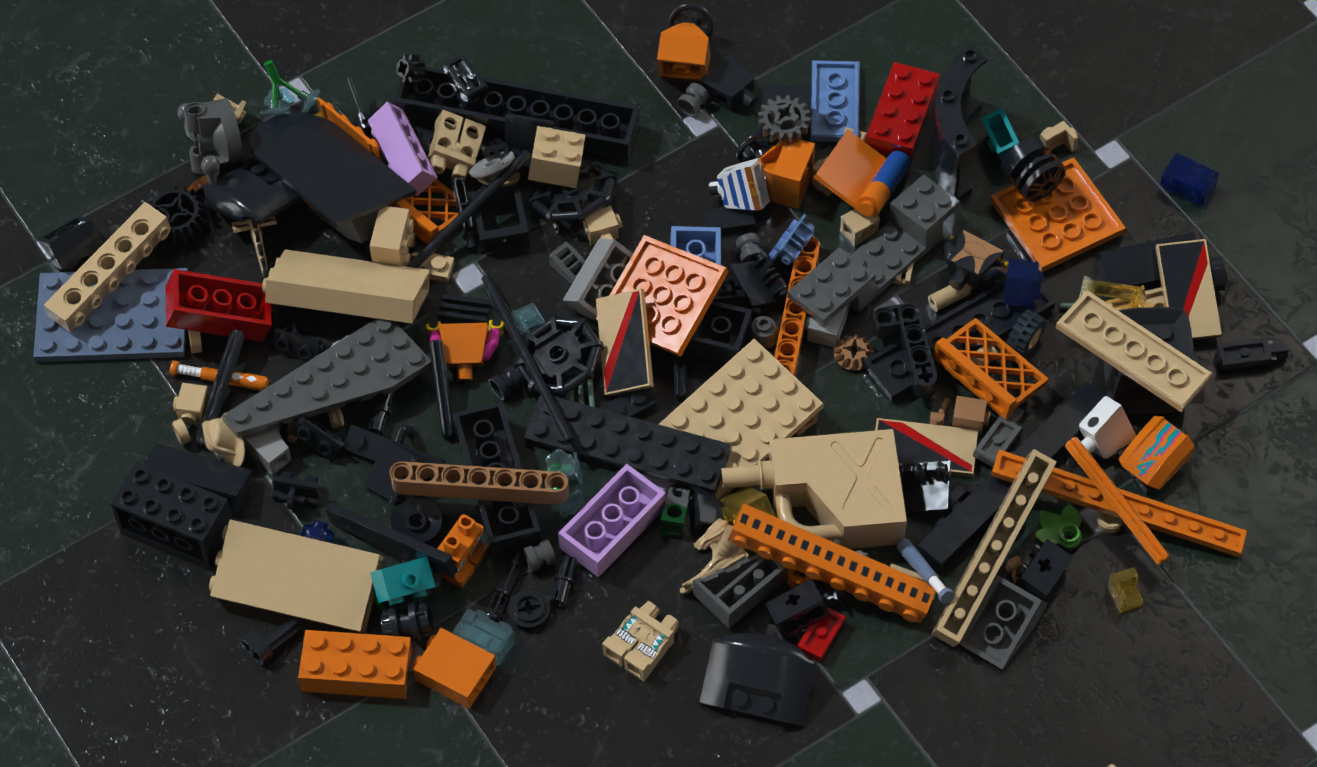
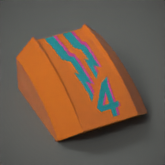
(1157, 452)

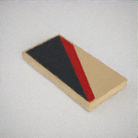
(1189, 284)
(625, 341)
(933, 443)

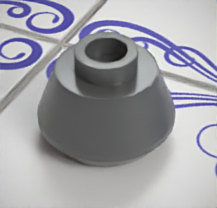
(764, 331)

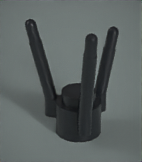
(361, 119)

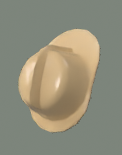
(223, 441)

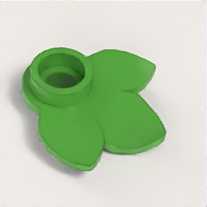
(1057, 527)

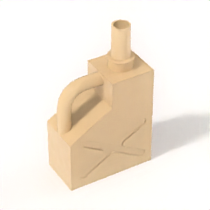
(841, 479)

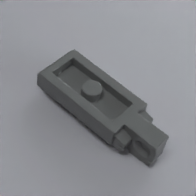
(999, 437)

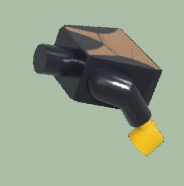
(973, 261)

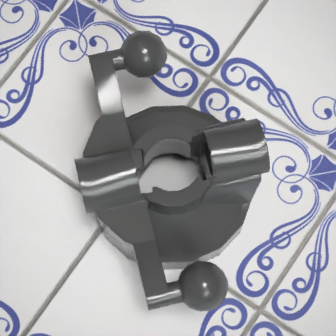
(215, 136)

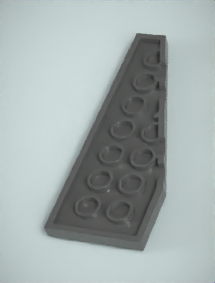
(360, 366)

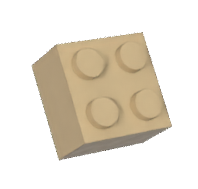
(556, 157)
(392, 236)

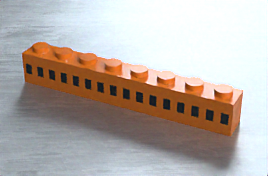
(831, 563)

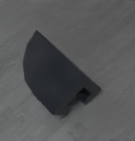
(704, 511)

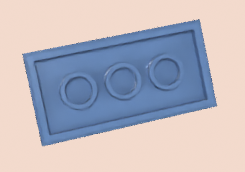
(834, 99)

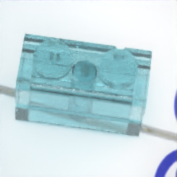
(486, 633)

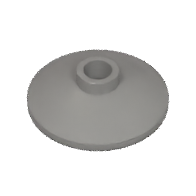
(492, 165)

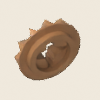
(843, 354)

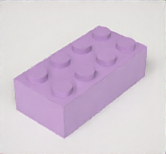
(612, 520)

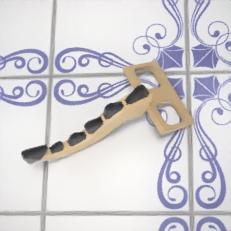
(257, 236)

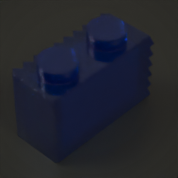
(1189, 179)
(1022, 283)

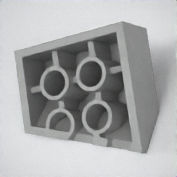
(597, 276)

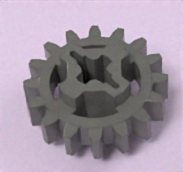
(784, 117)

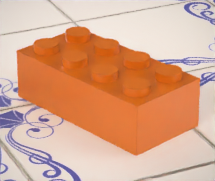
(355, 664)

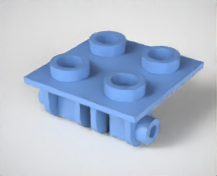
(793, 241)

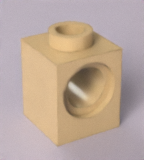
(858, 227)

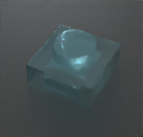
(527, 318)

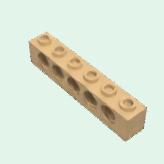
(110, 254)

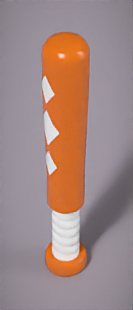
(238, 379)

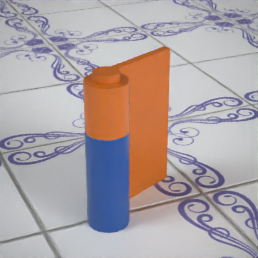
(862, 174)

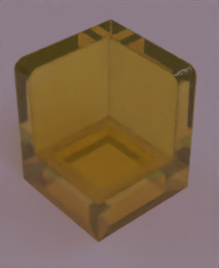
(1124, 590)

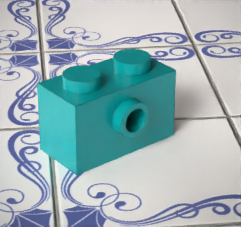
(1000, 132)
(403, 579)

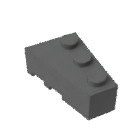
(739, 588)

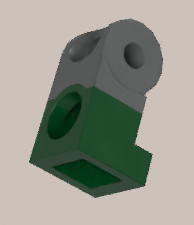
(675, 513)

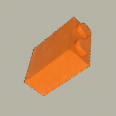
(454, 667)

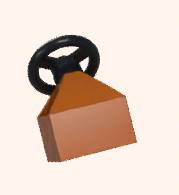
(685, 47)
(784, 166)

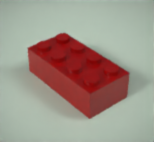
(903, 110)
(216, 305)

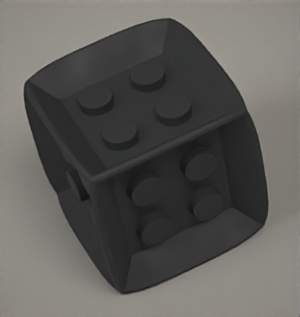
(1172, 327)

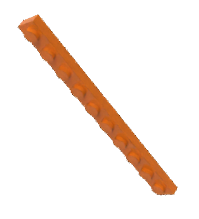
(1153, 513)

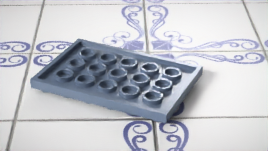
(124, 326)

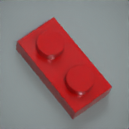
(821, 635)

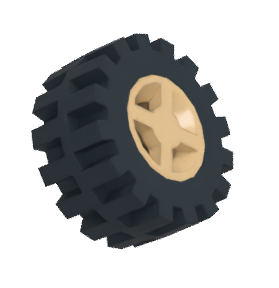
(1026, 333)

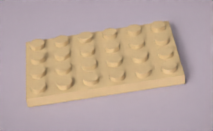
(747, 406)

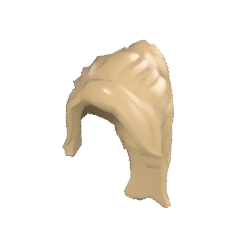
(724, 552)

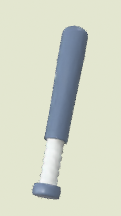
(918, 562)

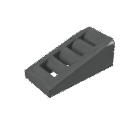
(563, 257)

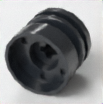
(1033, 169)

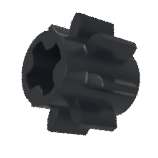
(411, 68)

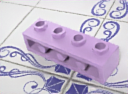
(401, 147)

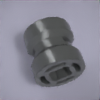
(691, 101)
(749, 247)
(539, 555)

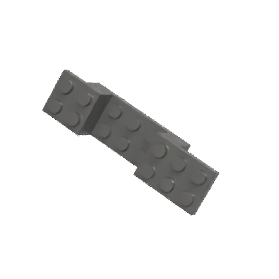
(866, 273)

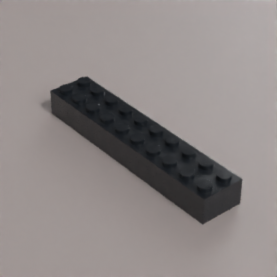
(607, 124)

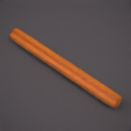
(1117, 500)

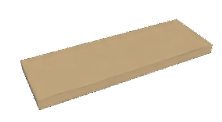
(1134, 350)

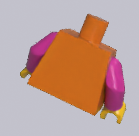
(466, 344)

